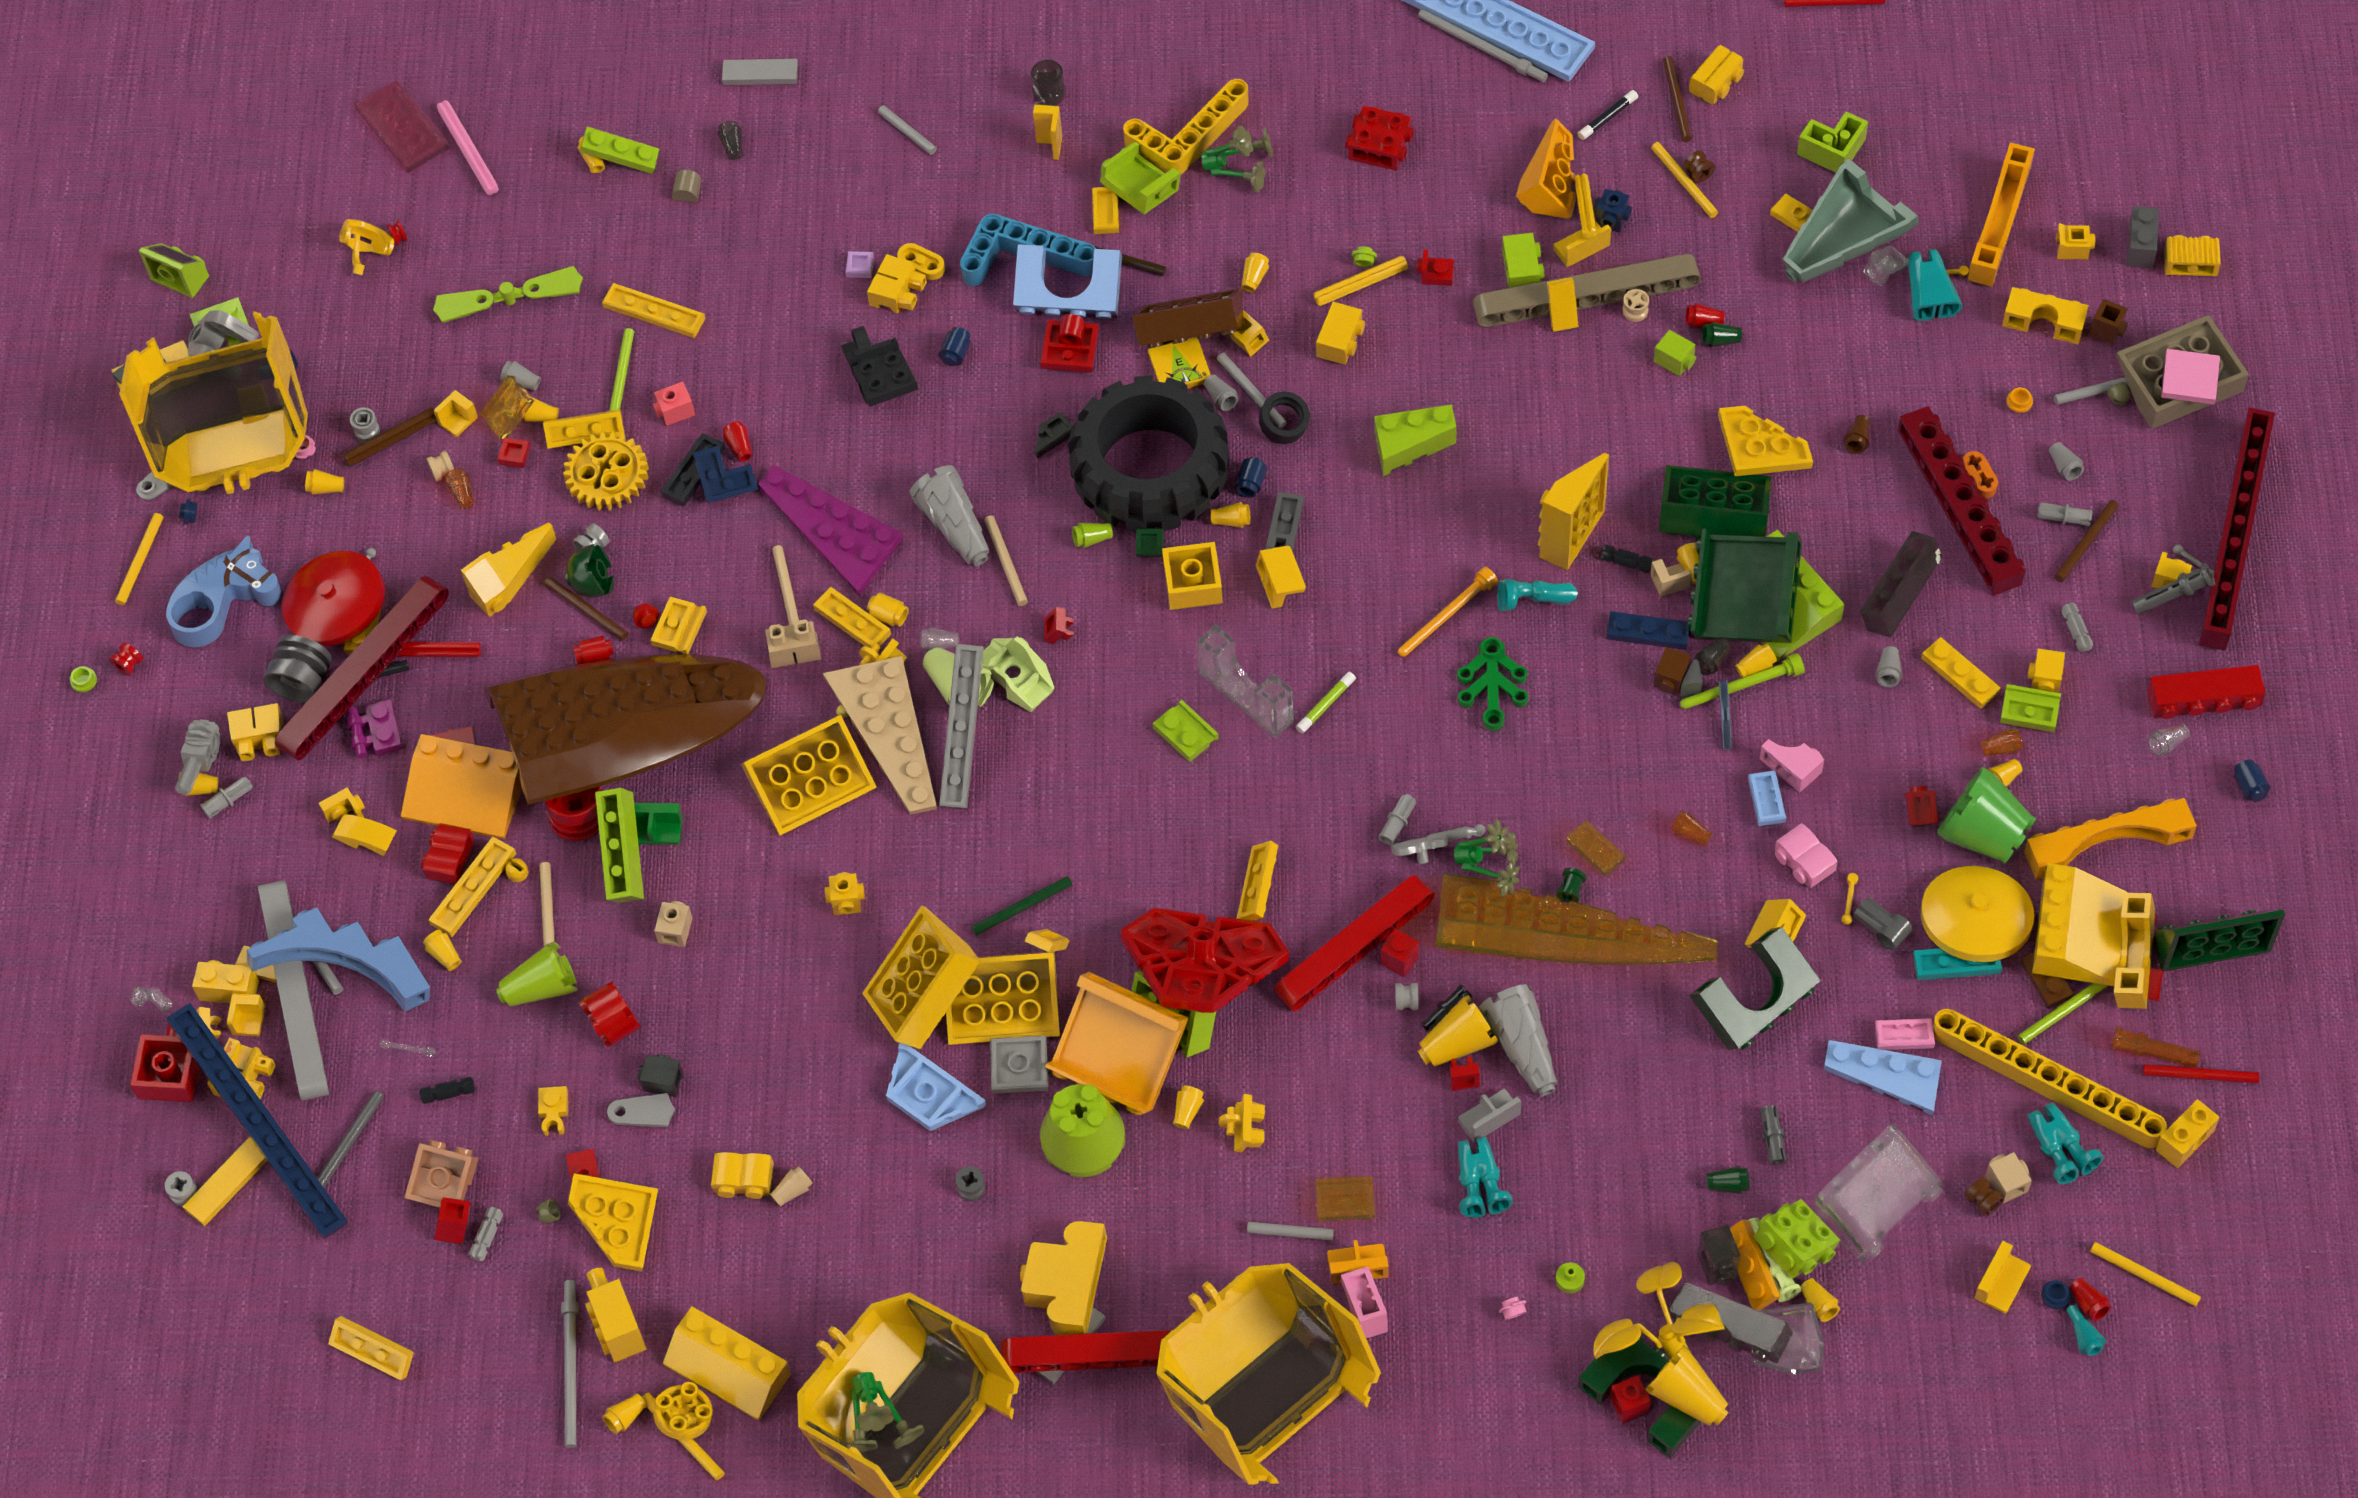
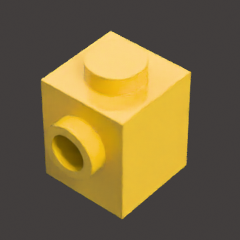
(2047, 670)

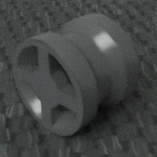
(970, 1191)

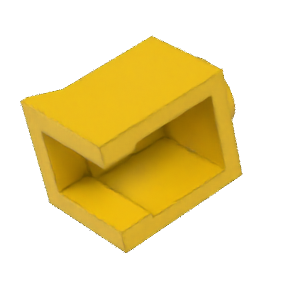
(2074, 241)

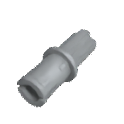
(2064, 514)
(226, 797)
(1397, 819)

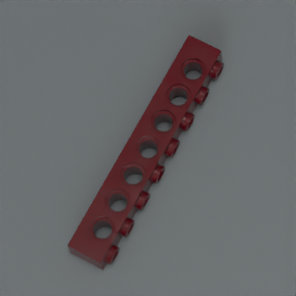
(1997, 576)

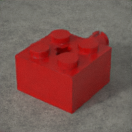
(164, 1069)

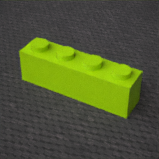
(619, 845)

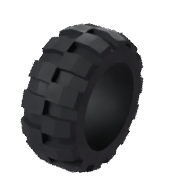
(1148, 407)

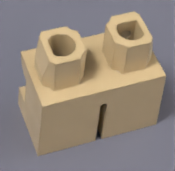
(792, 638)

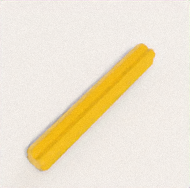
(1585, 206)
(1360, 280)

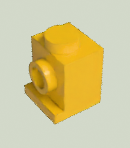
(1250, 335)
(2169, 570)

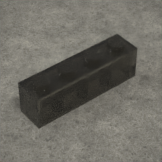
(1901, 584)
(1743, 1326)

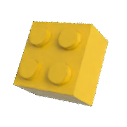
(1192, 575)

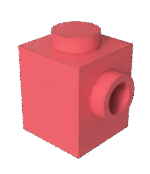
(673, 404)

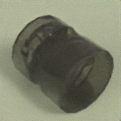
(1047, 82)

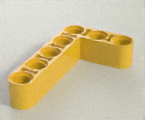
(1195, 136)

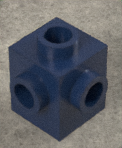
(1612, 209)

